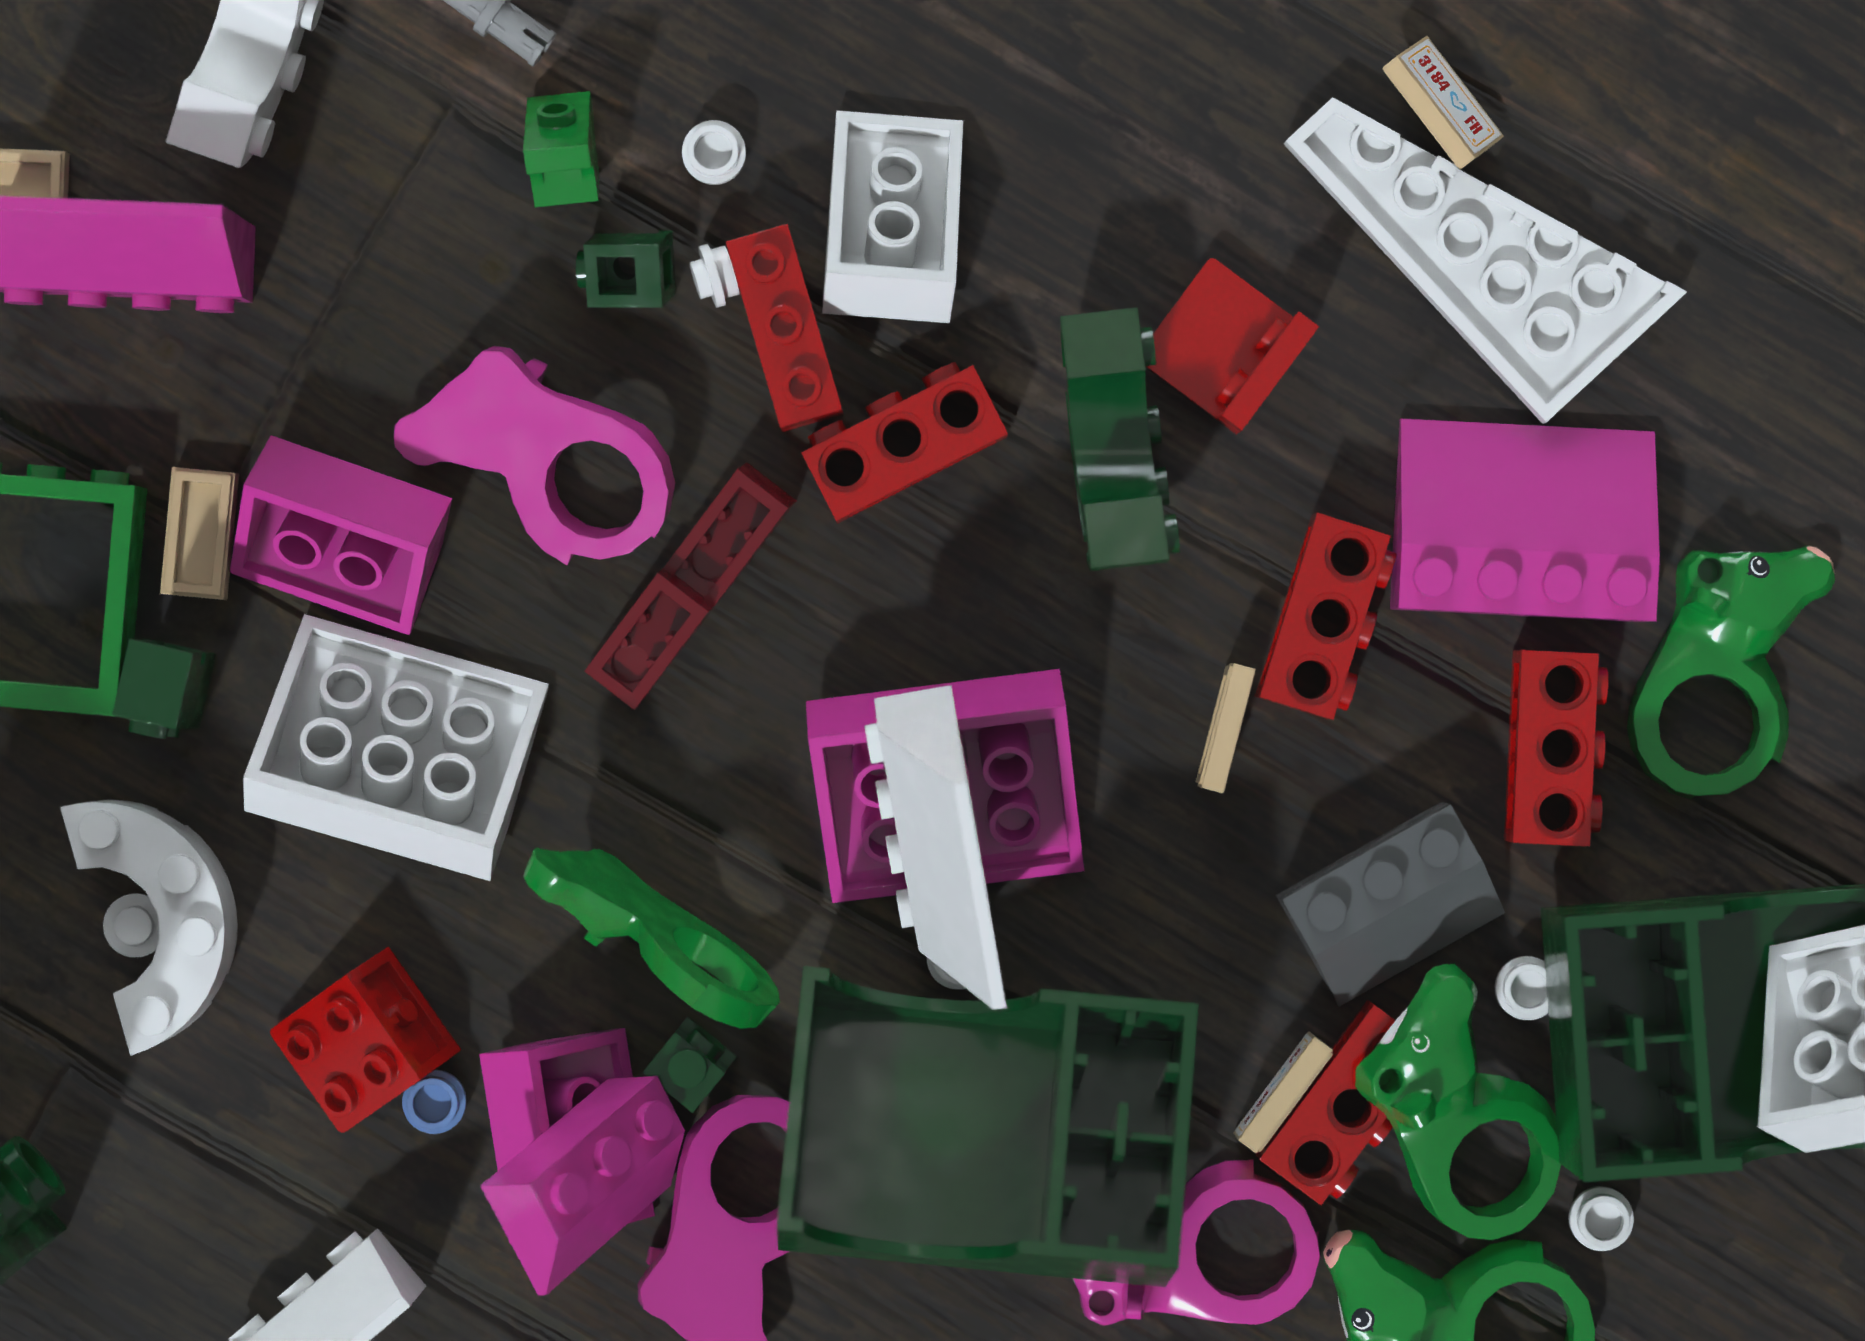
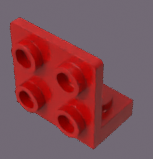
(1227, 345)
(364, 1040)

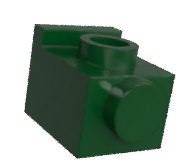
(612, 288)
(690, 1064)

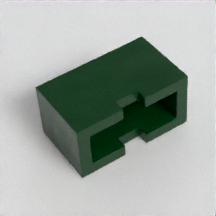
(163, 687)

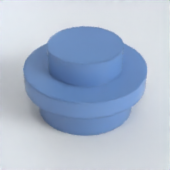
(435, 1102)

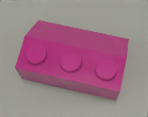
(338, 534)
(543, 1080)
(586, 1177)

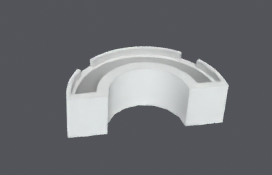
(241, 78)
(191, 904)

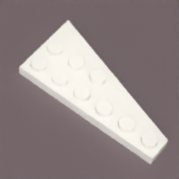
(1503, 274)

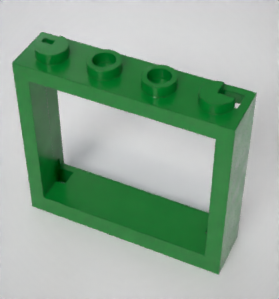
(121, 592)

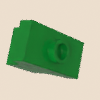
(561, 149)

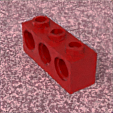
(784, 328)
(939, 445)
(1295, 635)
(1531, 720)
(1314, 1117)

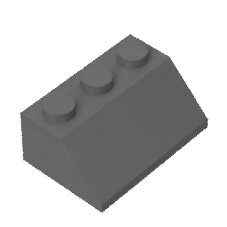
(1392, 902)

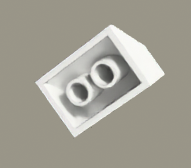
(348, 1302)

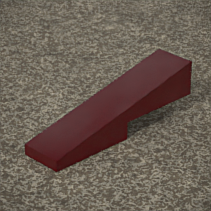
(690, 585)

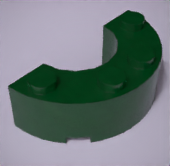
(1112, 440)

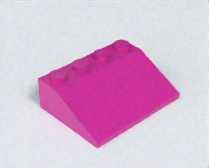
(125, 251)
(1526, 521)
(1015, 770)

